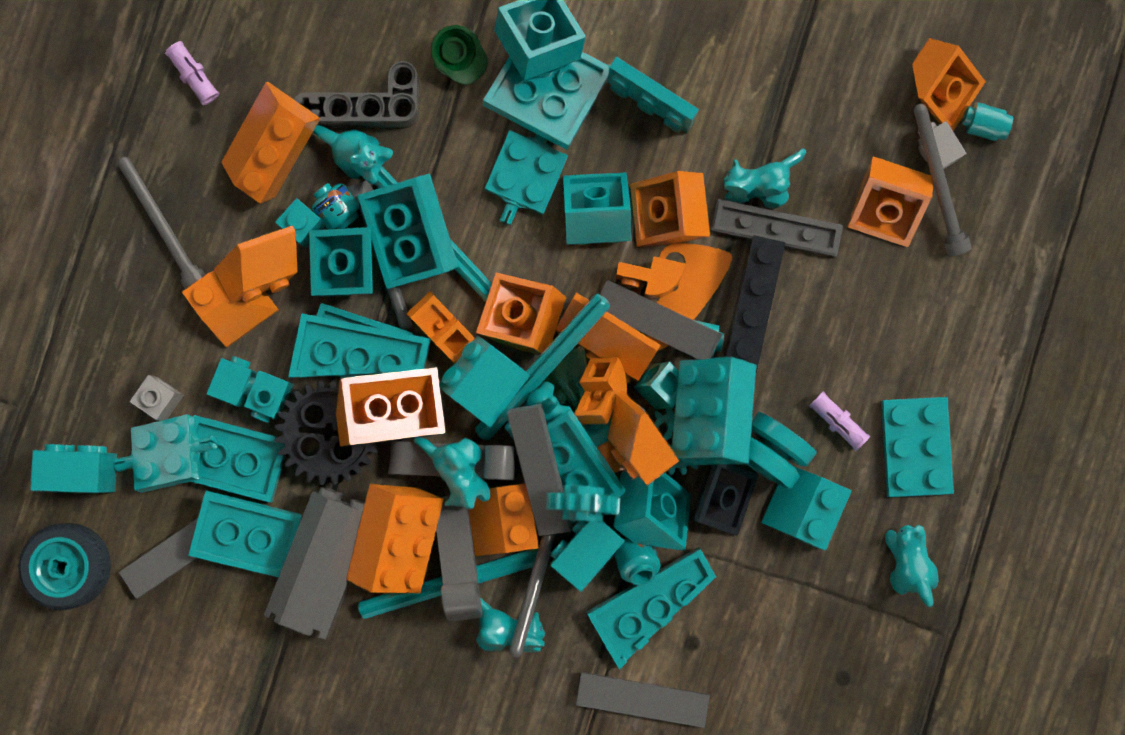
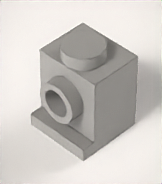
(947, 143)

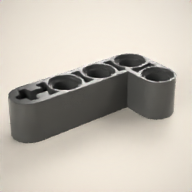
(357, 102)
(410, 459)
(458, 564)

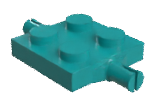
(525, 174)
(164, 453)

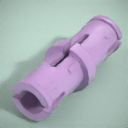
(192, 73)
(839, 421)

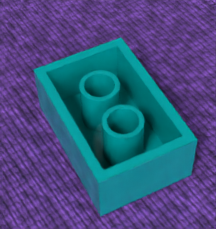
(408, 231)
(714, 411)

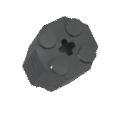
(317, 565)

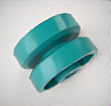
(776, 447)

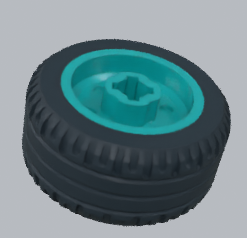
(43, 564)

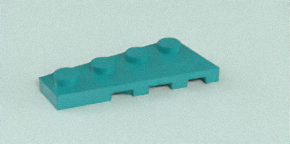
(347, 348)
(639, 611)

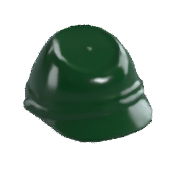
(459, 54)

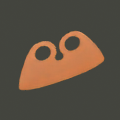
(700, 279)

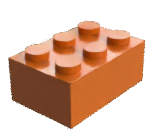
(394, 539)

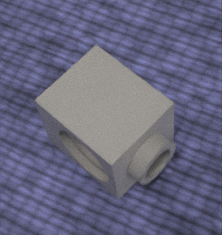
(156, 398)

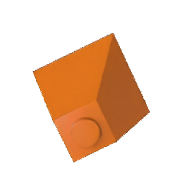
(946, 81)
(227, 319)

